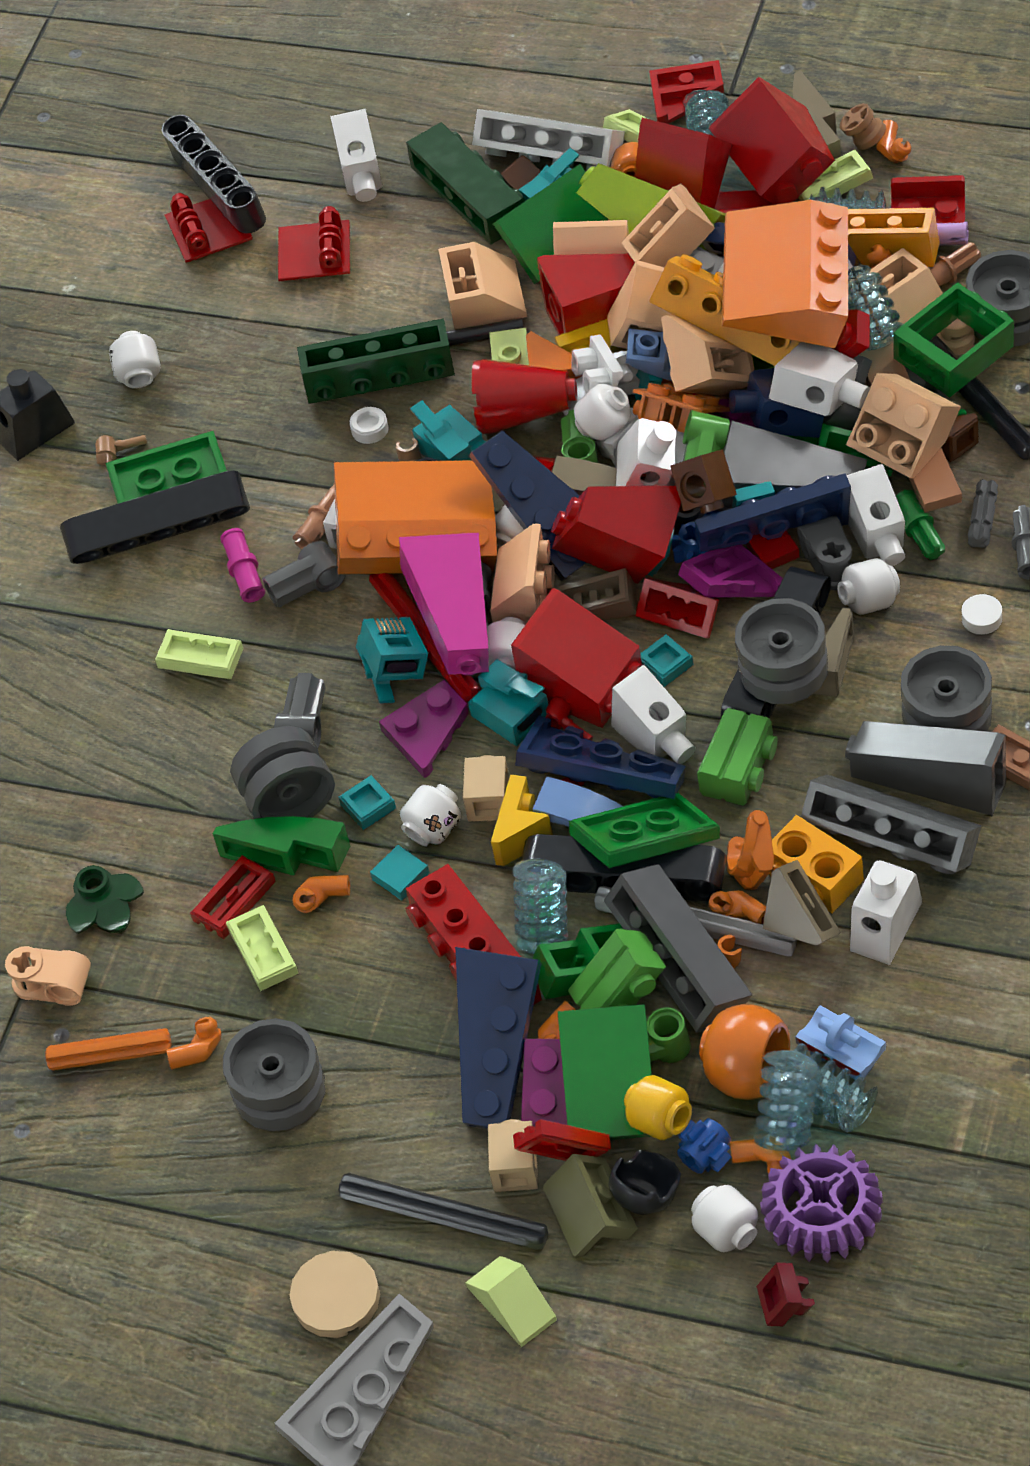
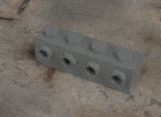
(890, 823)
(695, 968)

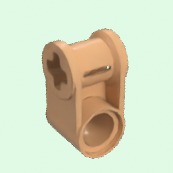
(51, 977)

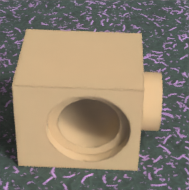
(484, 786)
(508, 1167)

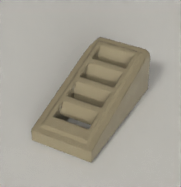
(606, 584)
(838, 645)

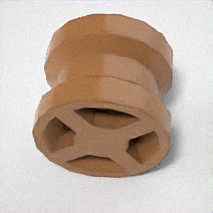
(862, 126)

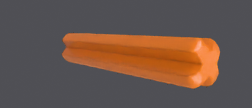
(108, 1049)

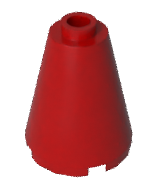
(518, 394)

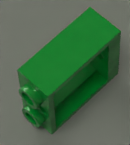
(935, 366)

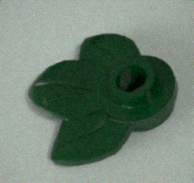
(105, 904)

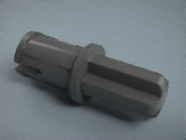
(1021, 540)

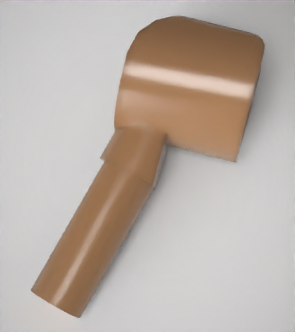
(107, 447)
(408, 454)

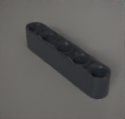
(214, 174)
(154, 517)
(798, 585)
(692, 870)

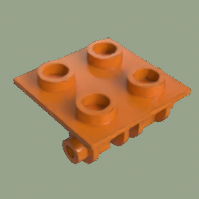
(666, 405)

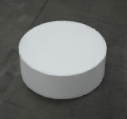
(369, 425)
(981, 614)

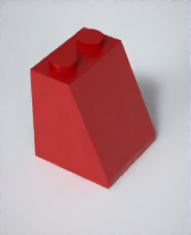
(773, 142)
(681, 156)
(581, 287)
(618, 527)
(575, 656)

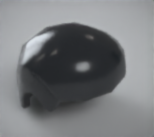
(644, 1182)

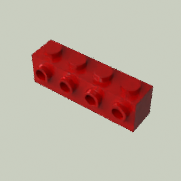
(454, 918)

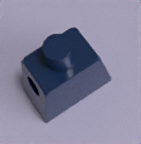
(772, 414)

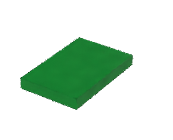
(530, 225)
(165, 467)
(643, 830)
(601, 1059)

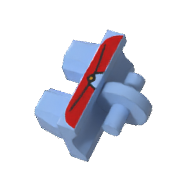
(841, 1041)

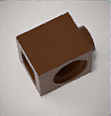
(690, 480)

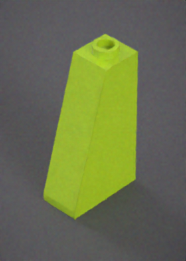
(627, 197)

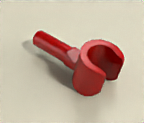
(558, 711)

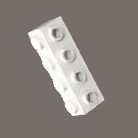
(544, 137)

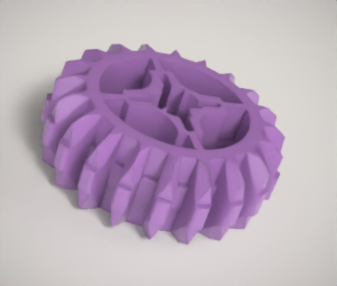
(823, 1225)

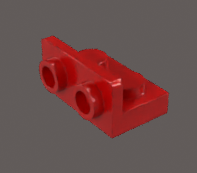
(942, 193)

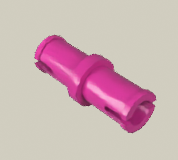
(242, 565)

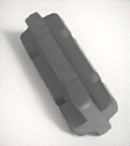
(982, 513)

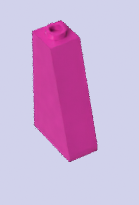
(449, 592)

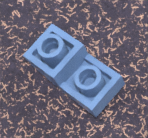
(648, 353)
(568, 801)

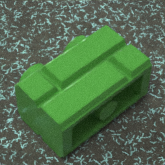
(736, 757)
(618, 972)

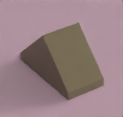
(796, 907)

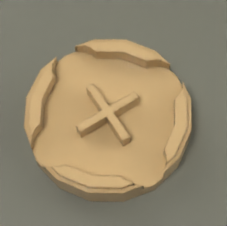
(334, 1294)

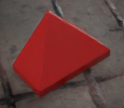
(677, 606)

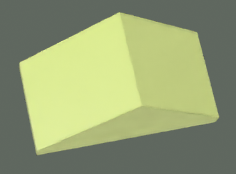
(512, 1299)

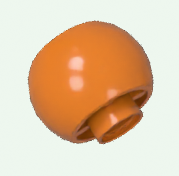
(735, 1048)

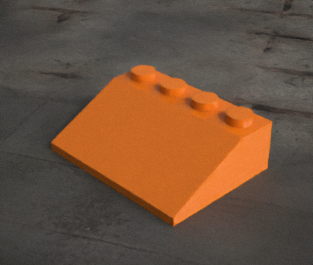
(787, 271)
(405, 500)

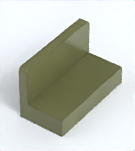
(585, 1204)

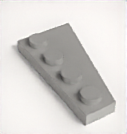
(350, 1398)

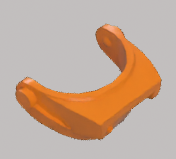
(752, 857)

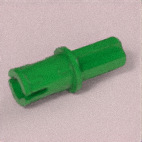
(920, 525)

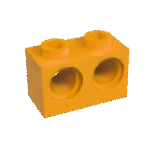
(819, 858)

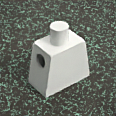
(360, 165)
(817, 380)
(646, 450)
(876, 515)
(650, 717)
(891, 899)

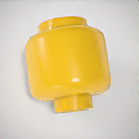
(657, 1107)

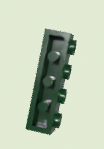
(463, 179)
(375, 361)

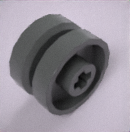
(1005, 283)
(781, 651)
(947, 689)
(282, 774)
(274, 1074)

